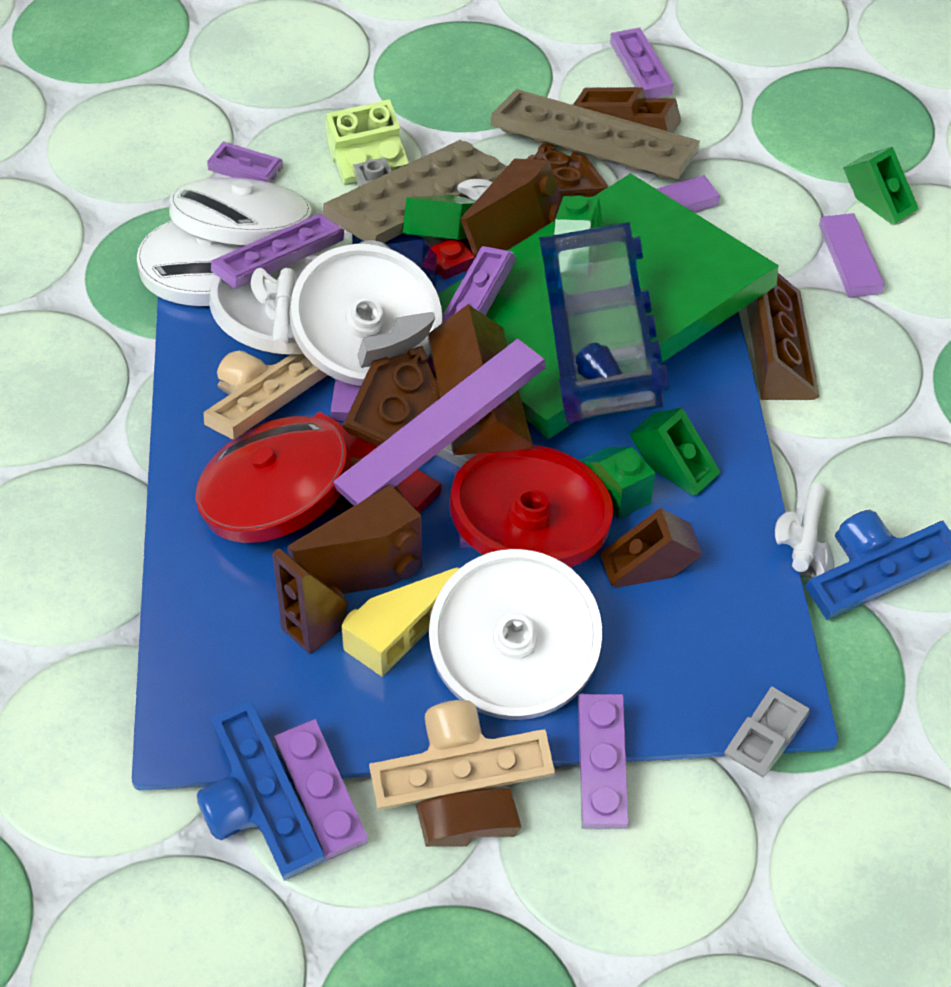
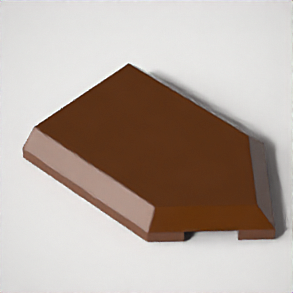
(573, 173)
(392, 396)

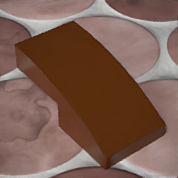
(461, 816)

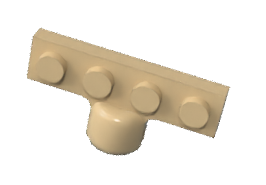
(257, 390)
(459, 759)

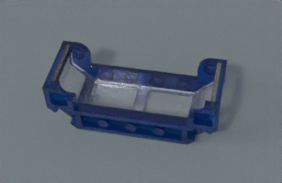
(600, 300)

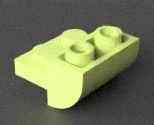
(364, 135)

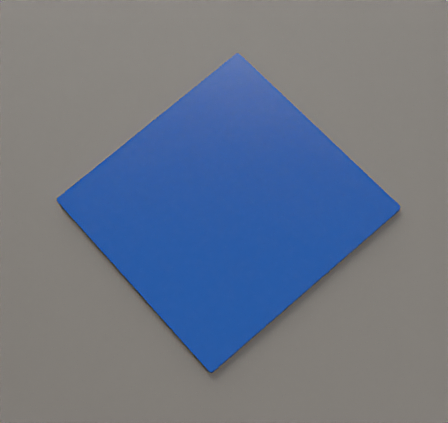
(680, 649)

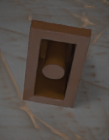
(651, 550)

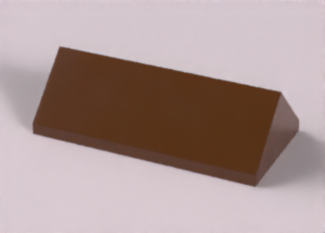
(782, 344)
(457, 351)

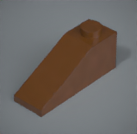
(307, 605)

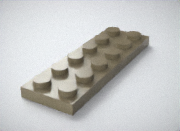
(595, 134)
(378, 207)

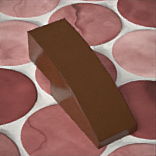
(632, 105)

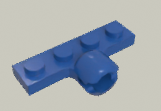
(877, 562)
(258, 794)

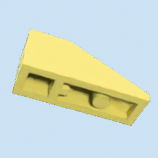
(392, 623)

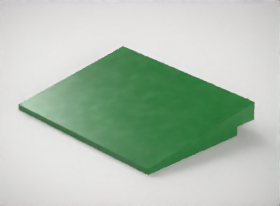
(688, 265)

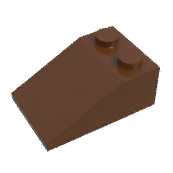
(513, 206)
(365, 545)

